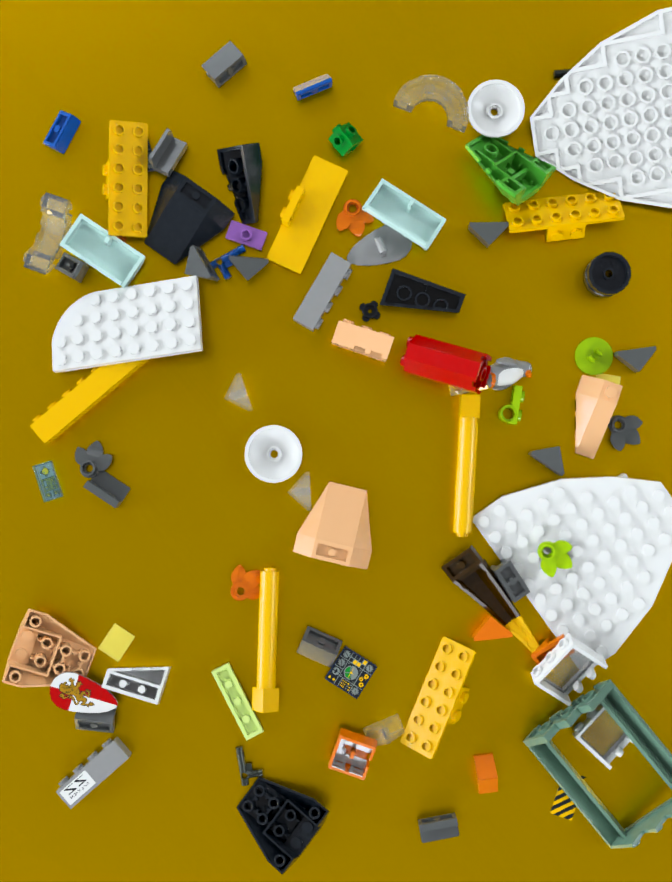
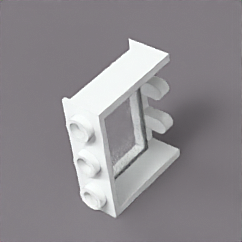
(566, 668)
(601, 736)

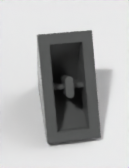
(487, 231)
(199, 265)
(248, 265)
(72, 267)
(635, 358)
(550, 458)

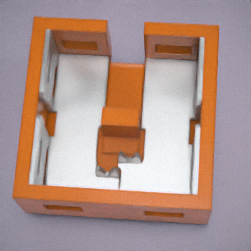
(351, 754)

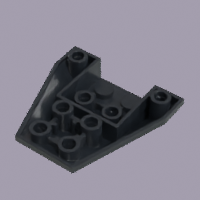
(184, 218)
(281, 821)

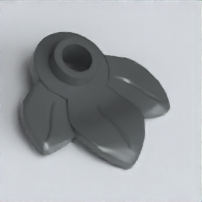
(626, 433)
(92, 456)

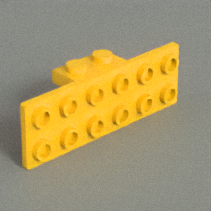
(127, 179)
(306, 214)
(563, 215)
(439, 698)

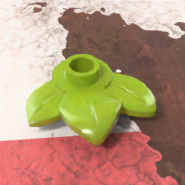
(556, 558)

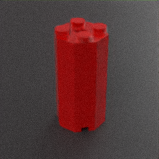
(446, 363)

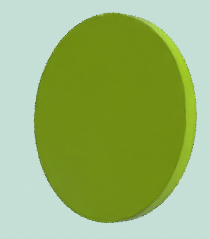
(593, 356)

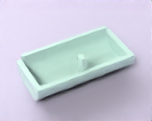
(404, 214)
(103, 252)

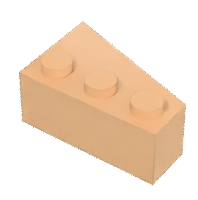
(362, 340)

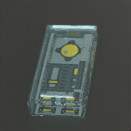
(47, 481)

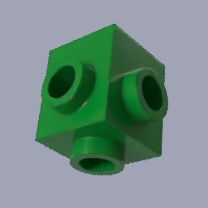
(345, 138)

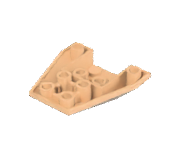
(337, 528)
(44, 651)

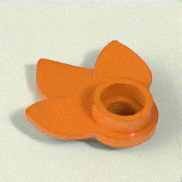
(355, 220)
(247, 581)

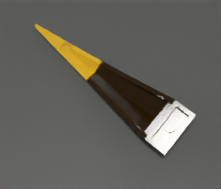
(477, 579)

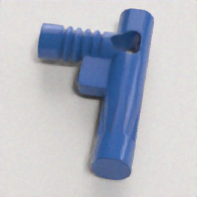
(226, 262)

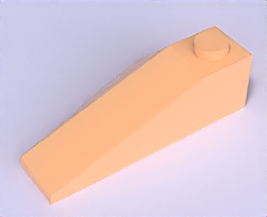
(594, 409)

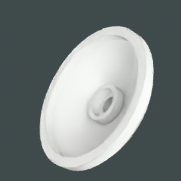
(497, 96)
(259, 451)

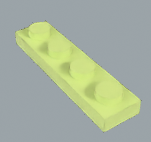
(237, 701)

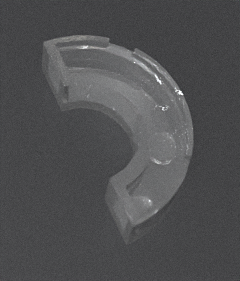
(439, 90)
(55, 225)

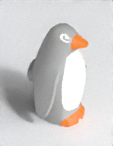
(507, 372)

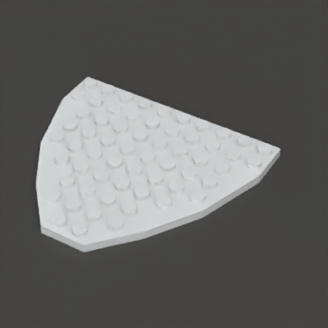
(614, 116)
(617, 553)

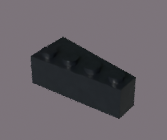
(416, 293)

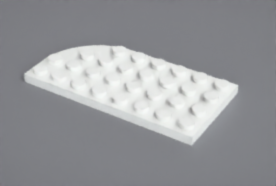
(129, 325)

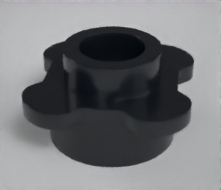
(369, 306)

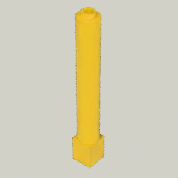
(466, 463)
(265, 693)

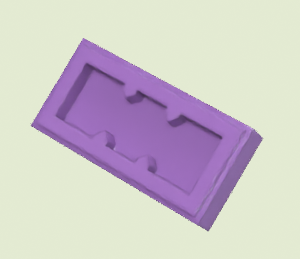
(246, 235)

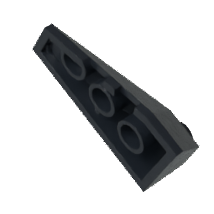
(243, 171)

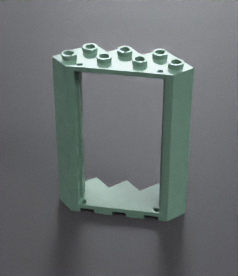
(573, 784)

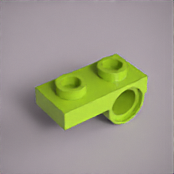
(516, 397)

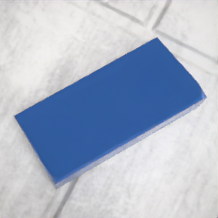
(312, 86)
(62, 131)

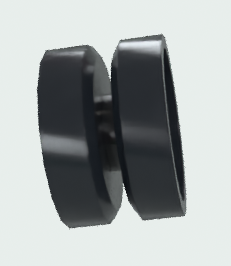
(618, 274)

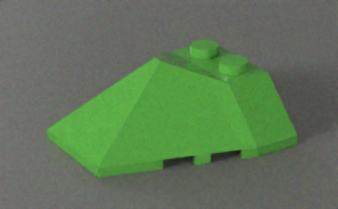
(510, 169)

